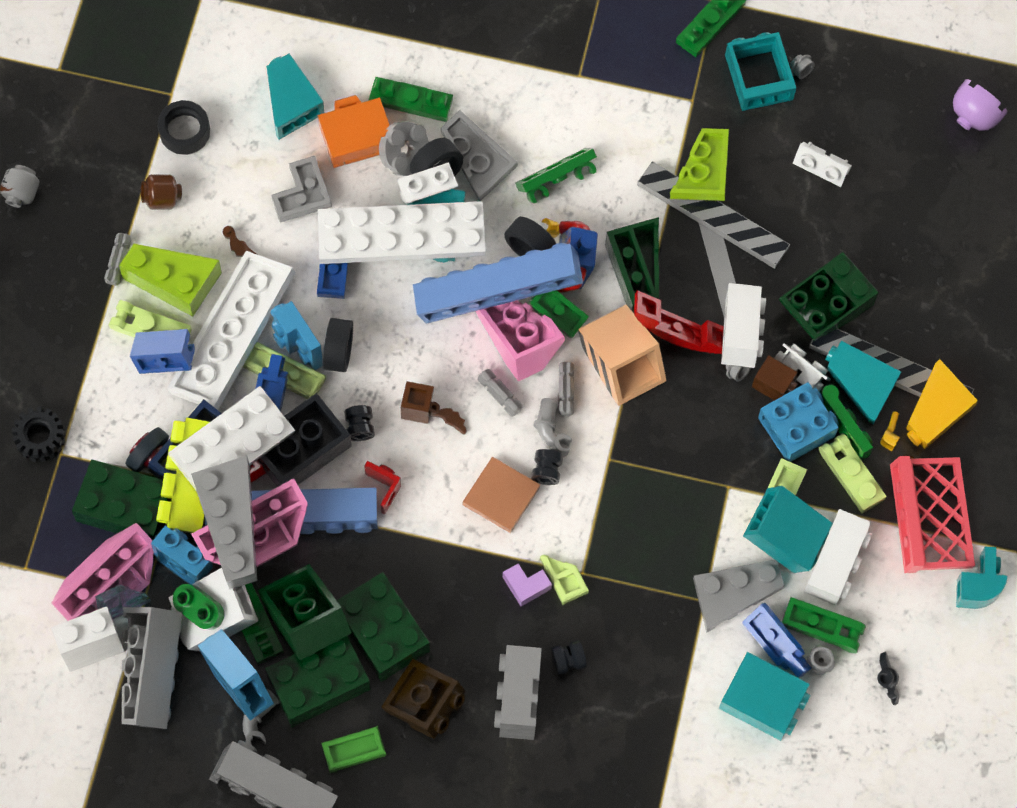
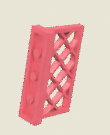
(909, 518)

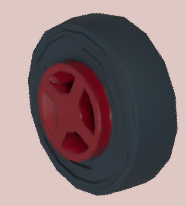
(146, 449)

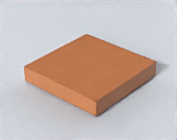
(501, 494)

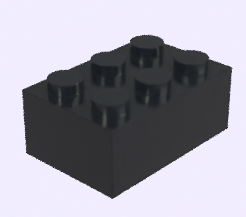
(315, 443)

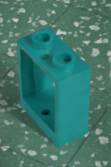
(768, 93)

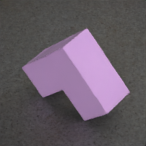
(526, 588)

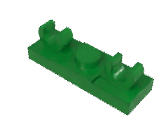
(708, 24)
(412, 99)
(557, 172)
(261, 635)

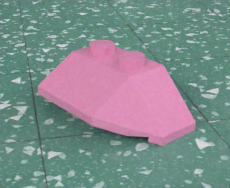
(276, 520)
(117, 561)

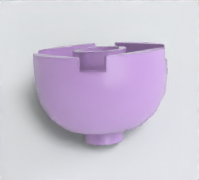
(977, 107)

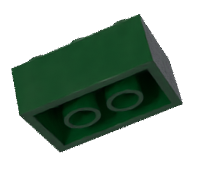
(118, 498)
(304, 612)
(383, 627)
(317, 681)

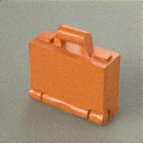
(353, 129)

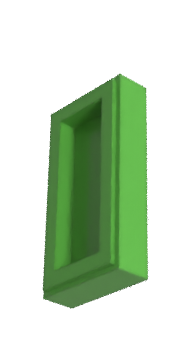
(353, 749)

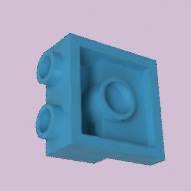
(295, 335)
(180, 556)

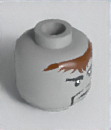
(19, 186)

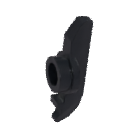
(888, 678)

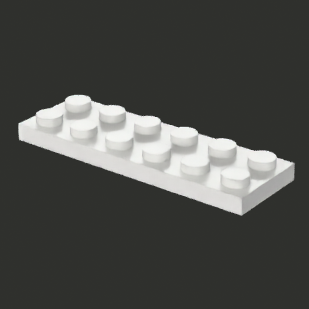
(401, 232)
(232, 329)

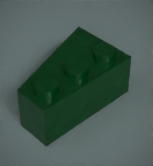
(635, 258)

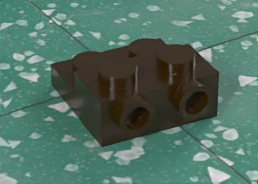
(425, 699)

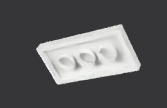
(246, 428)

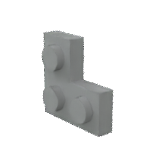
(308, 194)

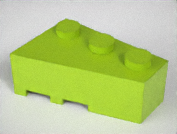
(171, 275)

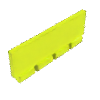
(185, 507)

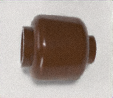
(160, 192)

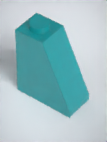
(292, 96)
(862, 378)

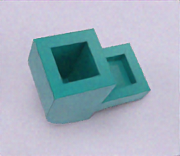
(981, 588)

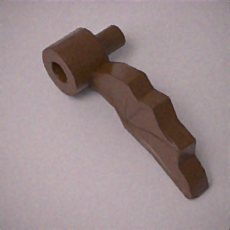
(236, 245)
(449, 416)

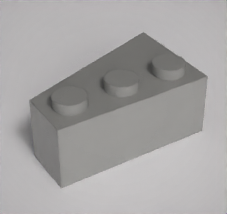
(518, 692)

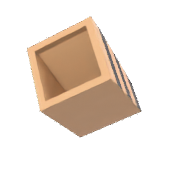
(623, 354)

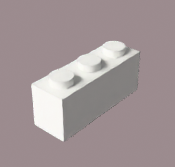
(743, 325)
(839, 557)

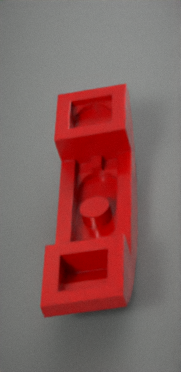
(677, 329)

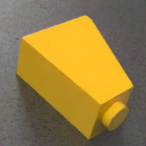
(939, 406)

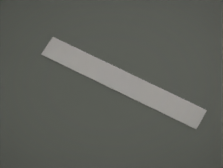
(718, 262)

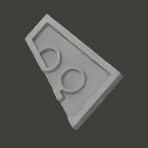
(483, 159)
(732, 590)

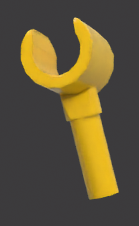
(890, 439)

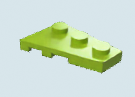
(706, 168)

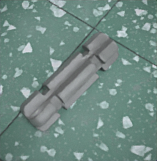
(119, 251)
(566, 388)
(500, 392)

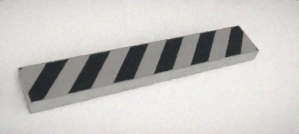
(716, 217)
(912, 376)

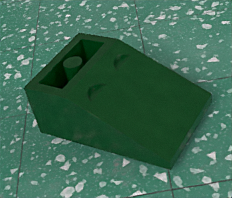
(830, 297)

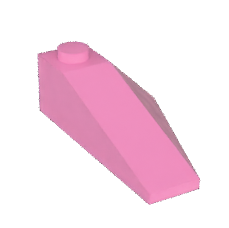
(521, 337)

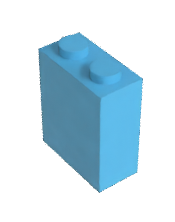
(235, 674)

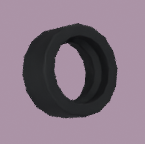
(179, 109)
(433, 152)
(527, 235)
(338, 345)

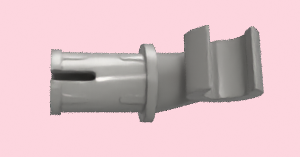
(546, 427)
(250, 727)

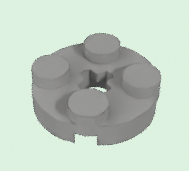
(391, 145)

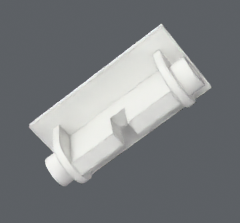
(827, 167)
(427, 183)
(810, 373)

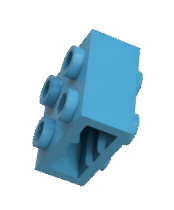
(798, 422)

